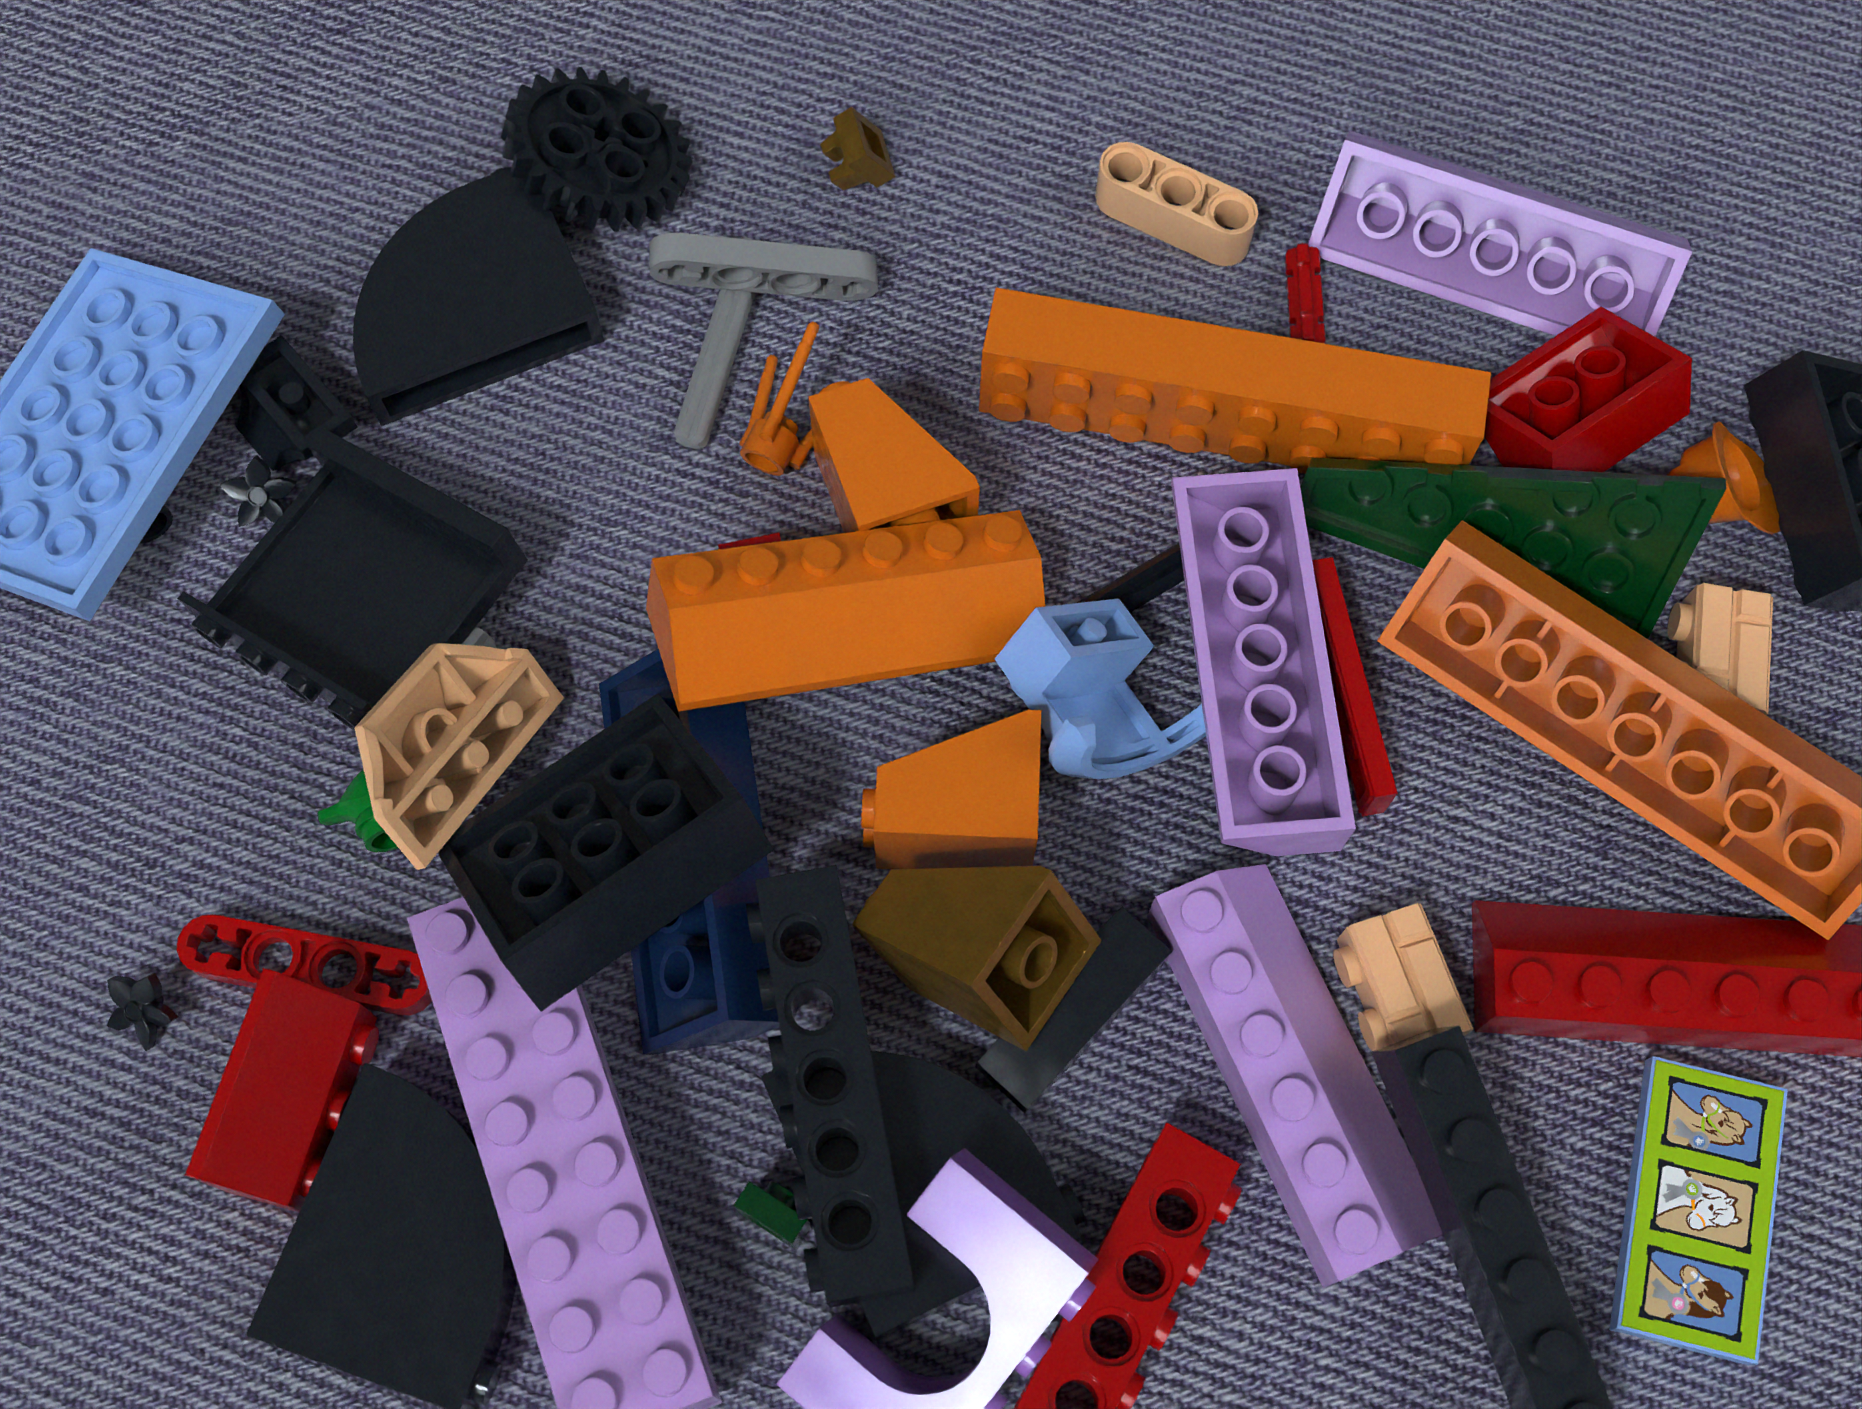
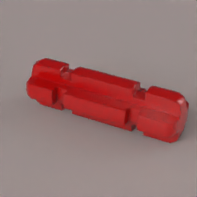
(1305, 293)

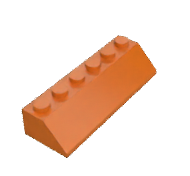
(841, 607)

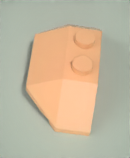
(448, 738)

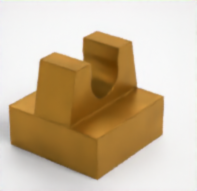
(863, 152)

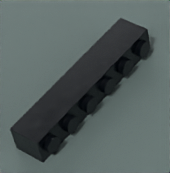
(1489, 1223)

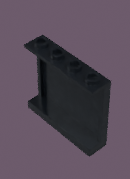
(358, 581)

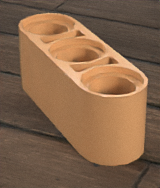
(1160, 181)

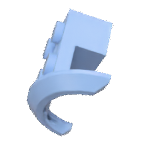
(1075, 671)

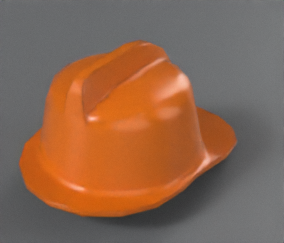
(1747, 489)

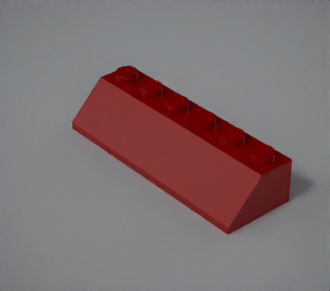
(1666, 979)

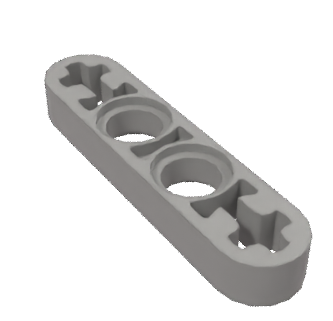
(762, 267)

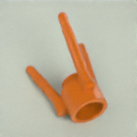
(771, 437)

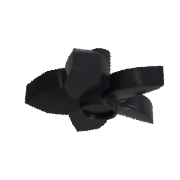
(258, 492)
(140, 1006)

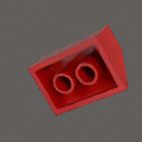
(1587, 397)
(283, 1091)

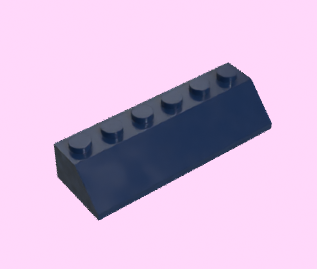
(700, 969)

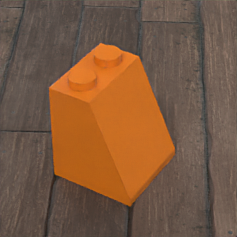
(883, 463)
(959, 800)

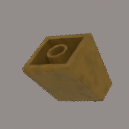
(981, 942)

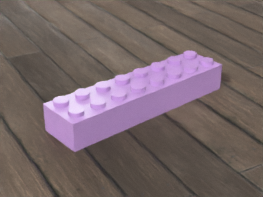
(564, 1181)

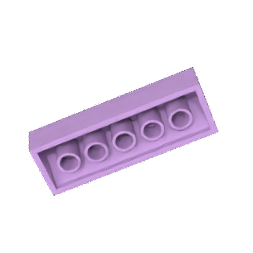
(1491, 241)
(1262, 663)
(1294, 1072)

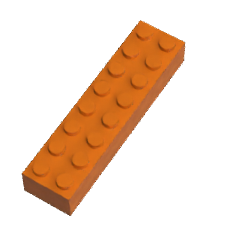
(1222, 387)
(1638, 725)

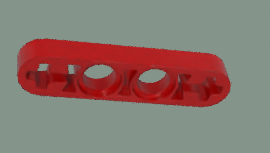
(309, 958)

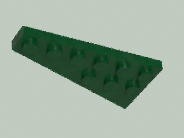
(1597, 533)

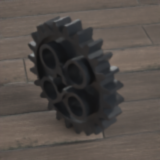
(596, 149)

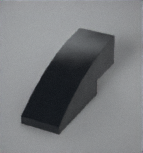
(1106, 984)

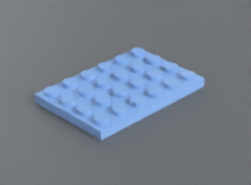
(110, 417)

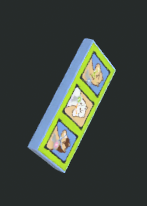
(1700, 1211)

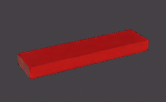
(1357, 719)

